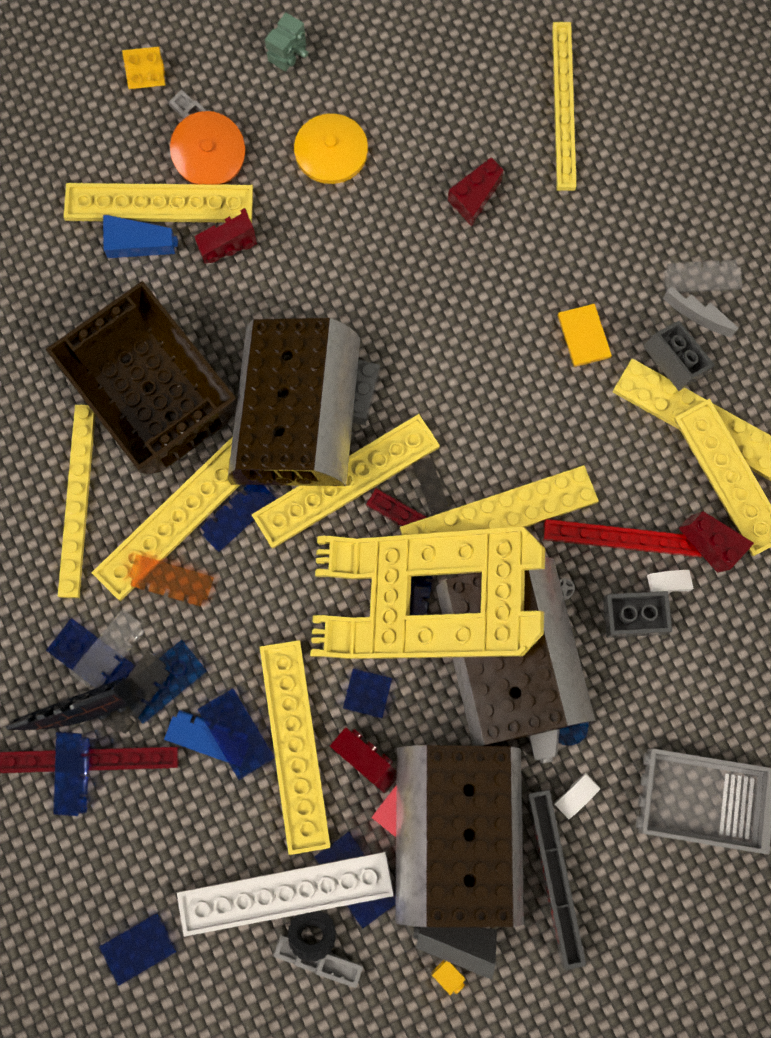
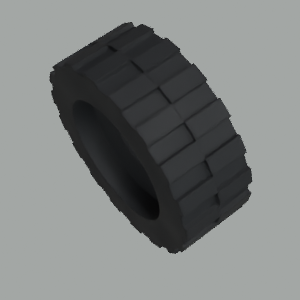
(318, 950)

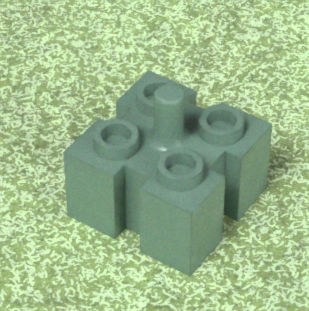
(286, 42)

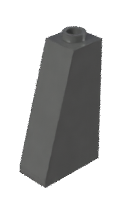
(464, 946)

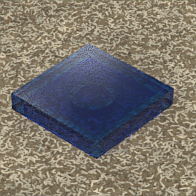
(367, 693)

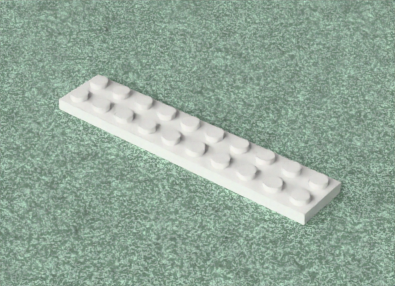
(285, 894)

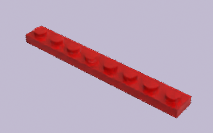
(619, 538)

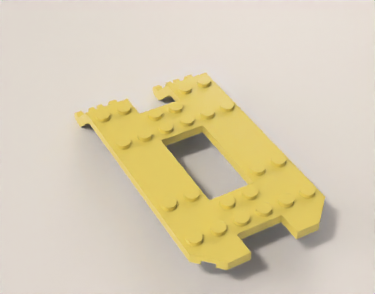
(391, 561)

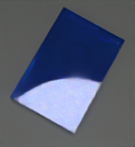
(138, 949)

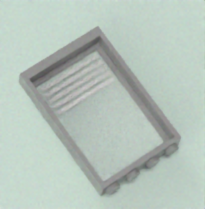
(705, 801)

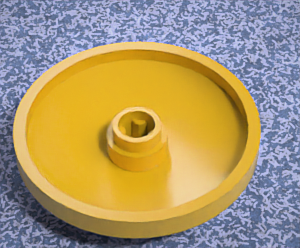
(331, 148)

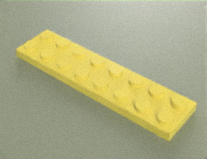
(728, 473)

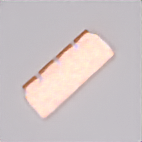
(168, 576)

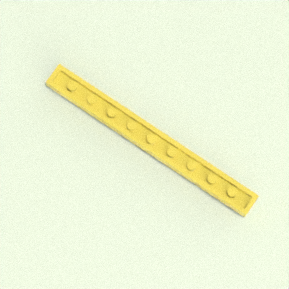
(564, 106)
(76, 503)

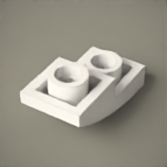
(670, 581)
(577, 796)

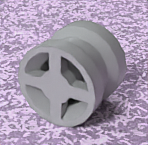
(567, 588)

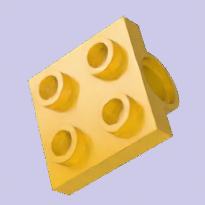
(144, 67)

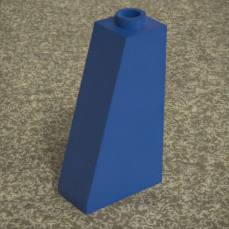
(136, 238)

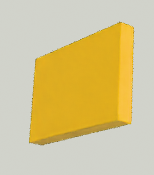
(584, 335)

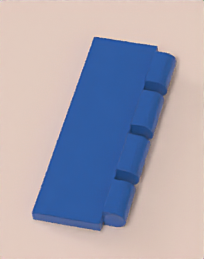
(193, 735)

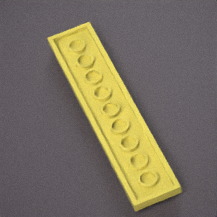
(157, 202)
(662, 399)
(366, 470)
(515, 507)
(170, 522)
(294, 748)

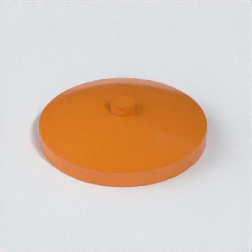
(207, 148)

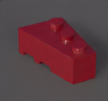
(475, 190)
(227, 238)
(715, 541)
(365, 759)

